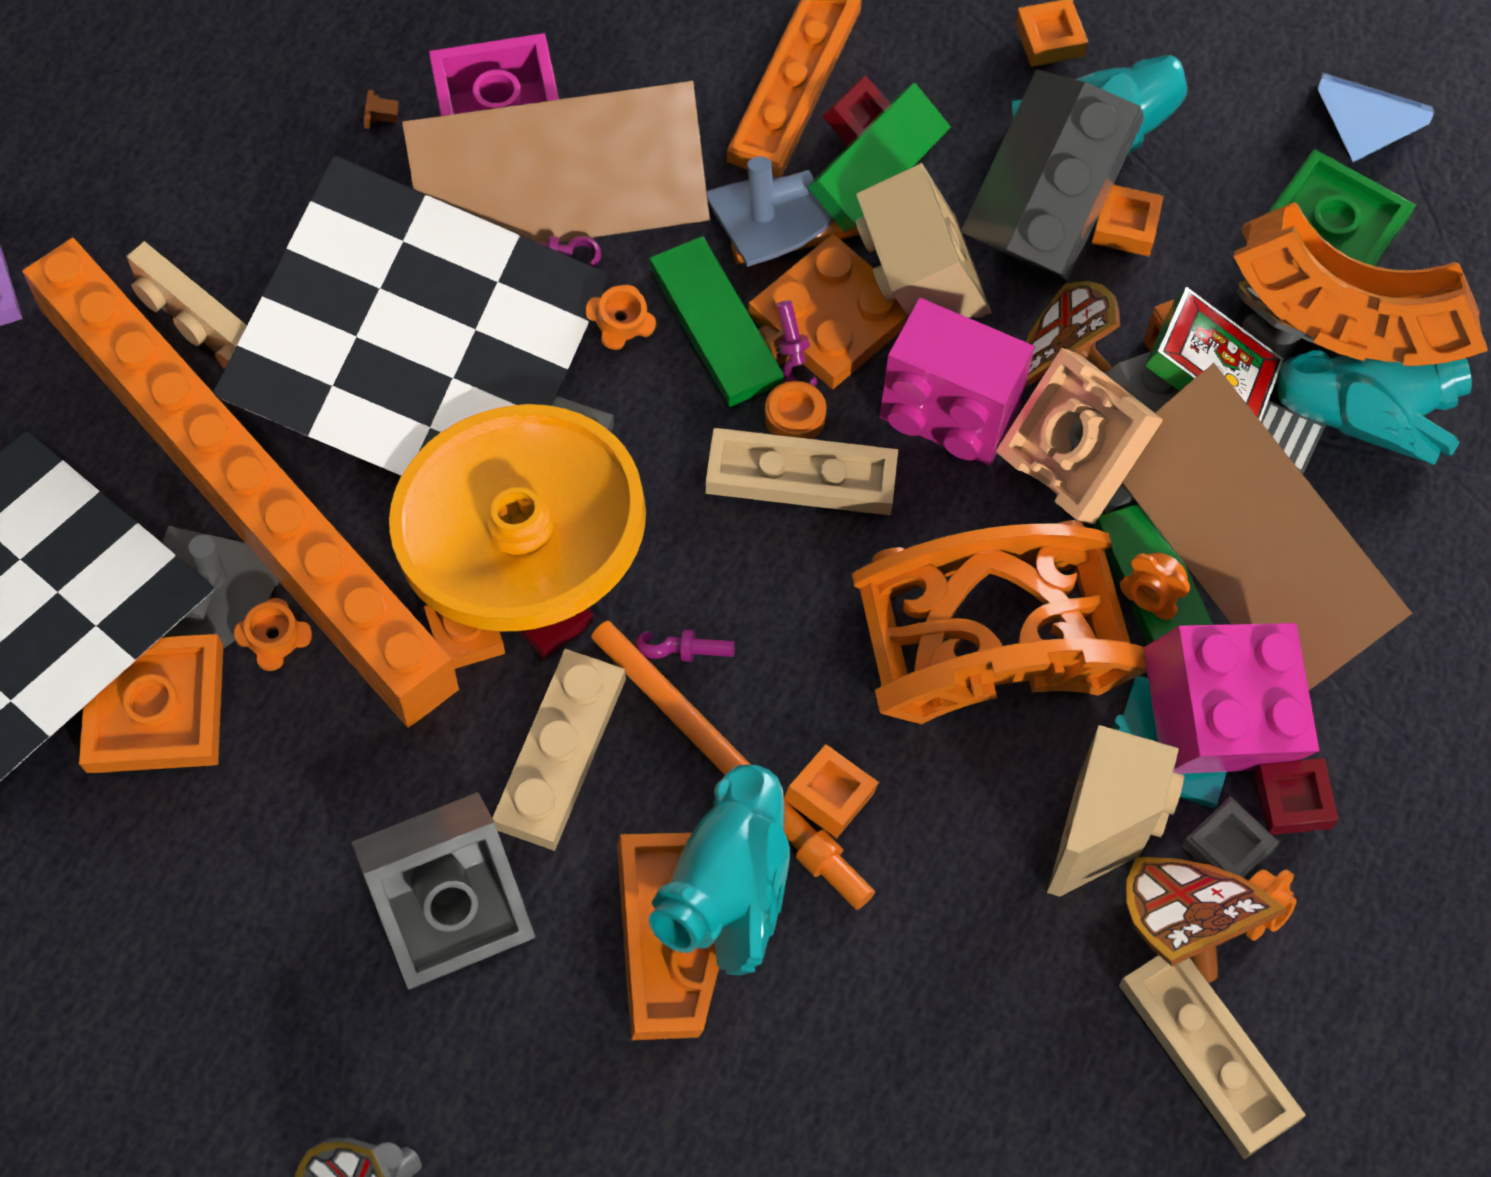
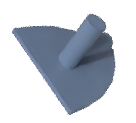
(768, 213)

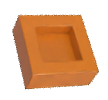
(1051, 32)
(1128, 220)
(462, 642)
(831, 791)

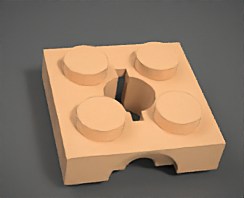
(1109, 443)

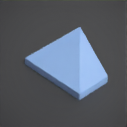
(1368, 116)

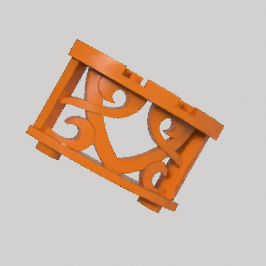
(1355, 305)
(1082, 660)

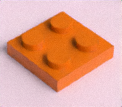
(835, 307)
(158, 710)

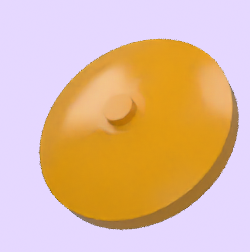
(517, 517)

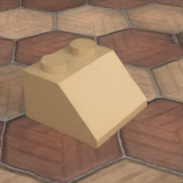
(919, 245)
(1115, 807)

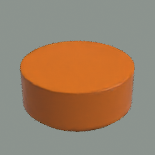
(795, 410)

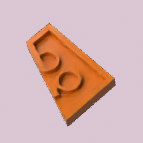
(664, 987)

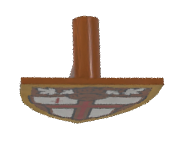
(1073, 321)
(1192, 908)

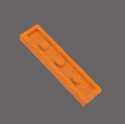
(793, 82)

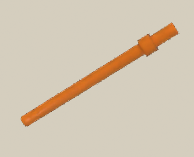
(816, 850)

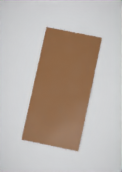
(568, 163)
(1258, 528)

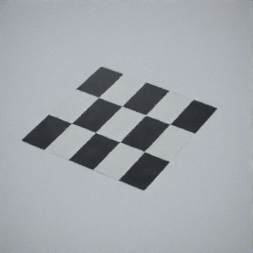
(404, 321)
(76, 594)

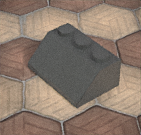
(1054, 172)

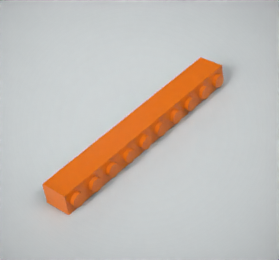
(244, 484)

